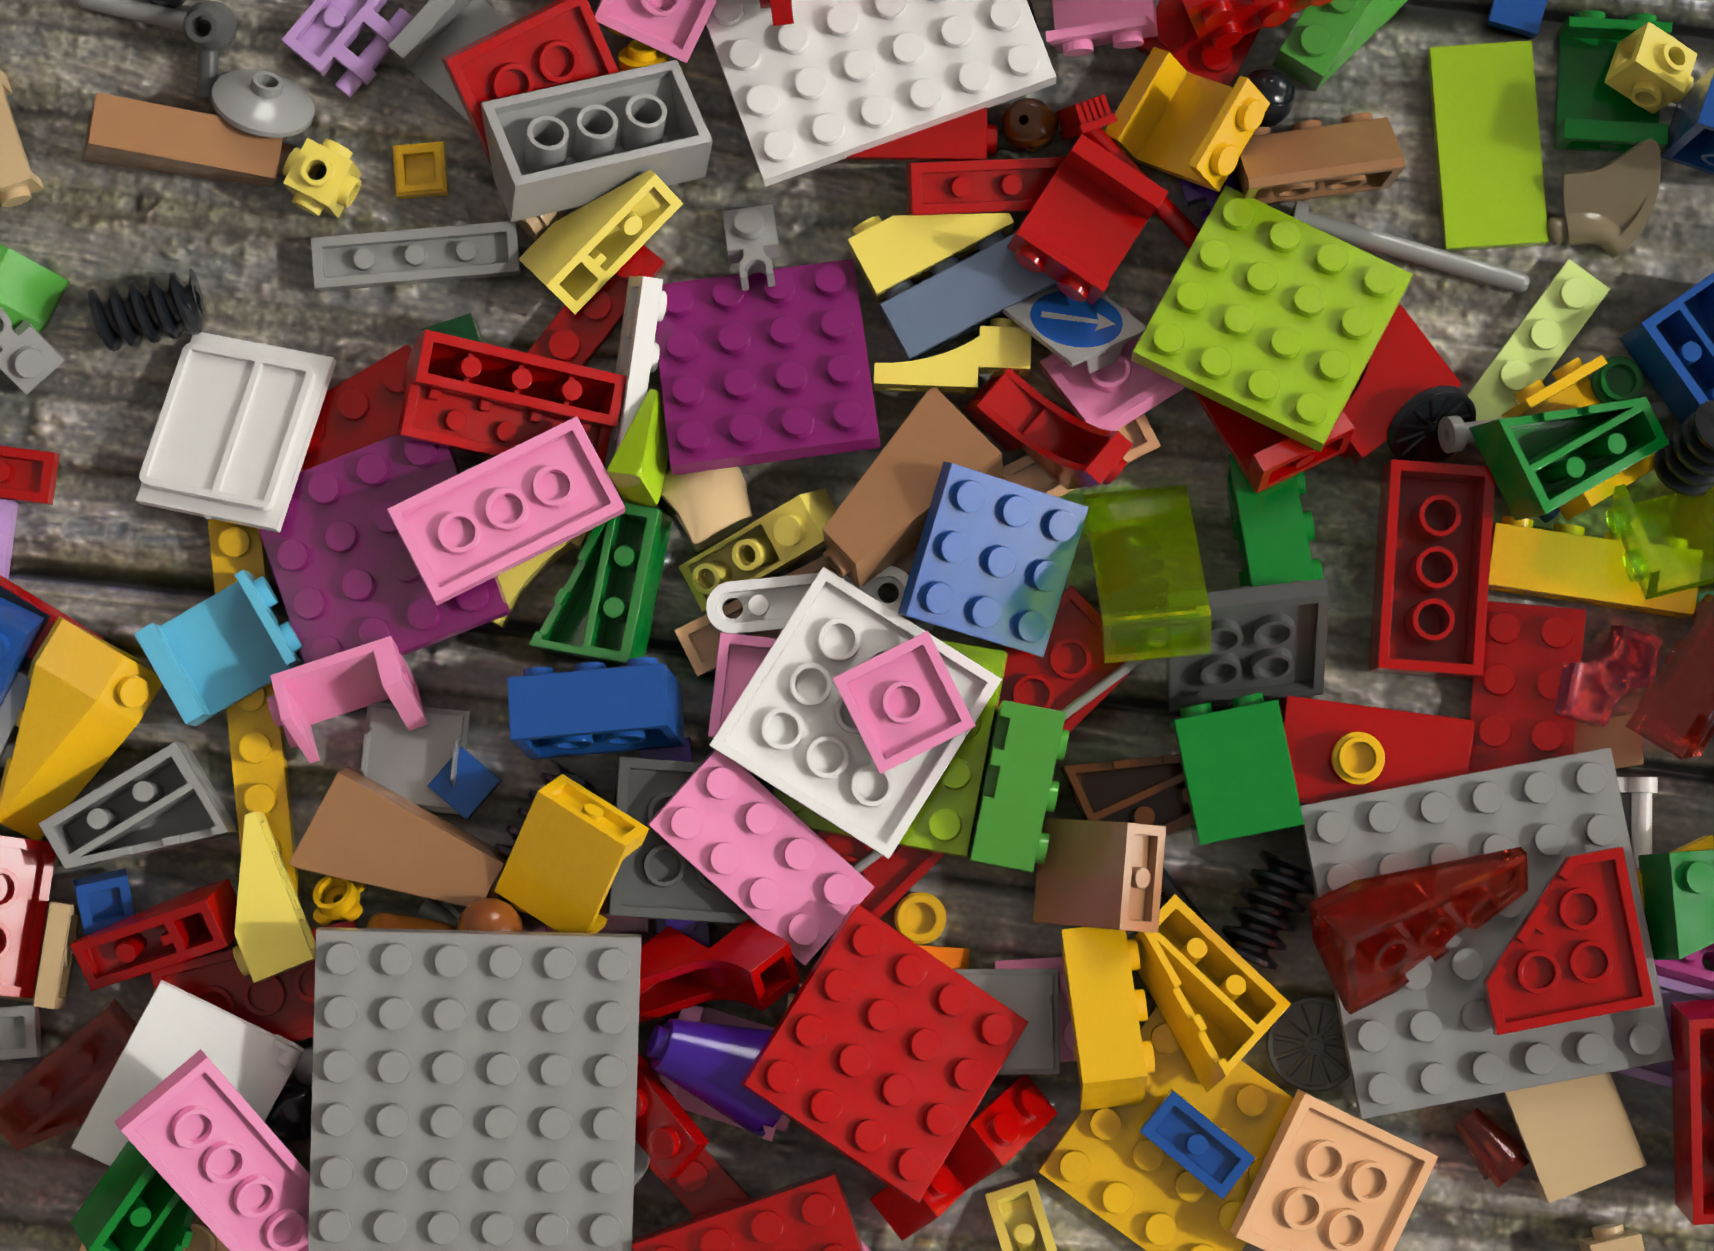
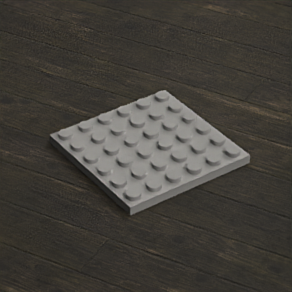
(1436, 1032)
(473, 1090)

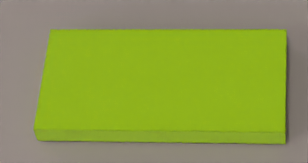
(1487, 146)

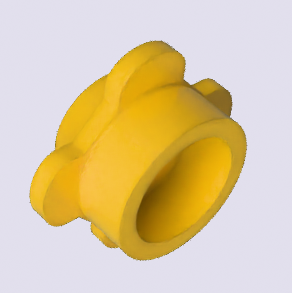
(337, 900)

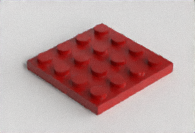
(884, 1053)

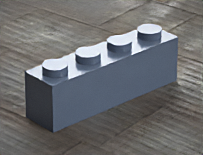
(959, 298)

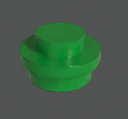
(1617, 380)

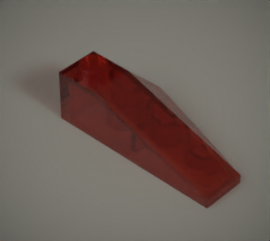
(1393, 921)

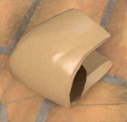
(707, 504)

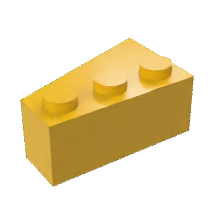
(1205, 992)
(1106, 1016)

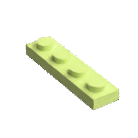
(1538, 340)

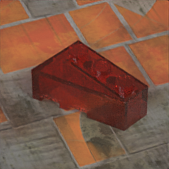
(1680, 704)
(66, 1081)

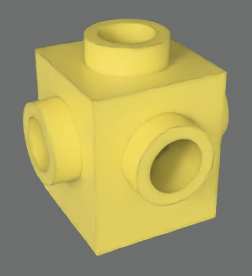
(1651, 68)
(331, 192)

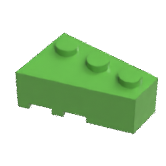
(1019, 787)

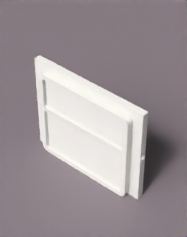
(234, 431)

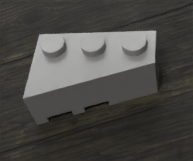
(140, 812)

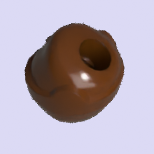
(1037, 132)

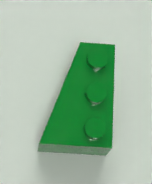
(133, 1210)

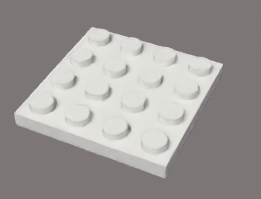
(801, 735)

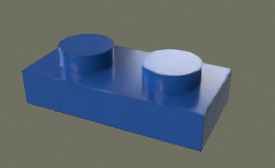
(1196, 1144)

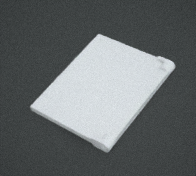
(166, 1037)

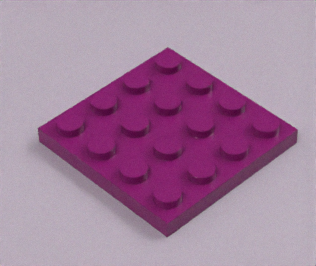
(765, 368)
(346, 565)

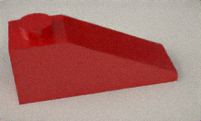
(159, 936)

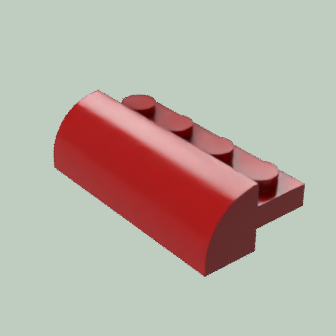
(499, 397)

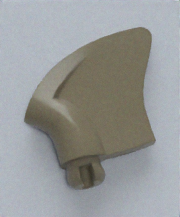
(1609, 202)

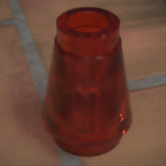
(1491, 1148)

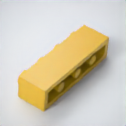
(1572, 569)

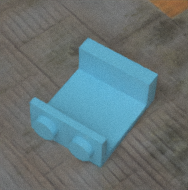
(221, 649)

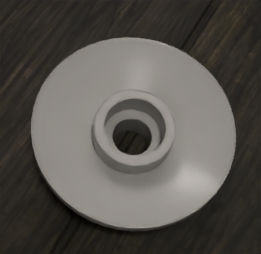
(262, 103)

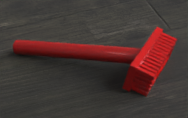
(1088, 119)

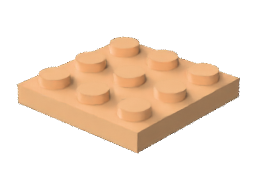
(1332, 1184)

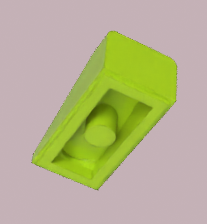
(643, 455)

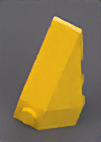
(74, 718)

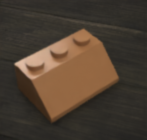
(1319, 160)

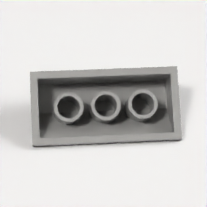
(592, 136)

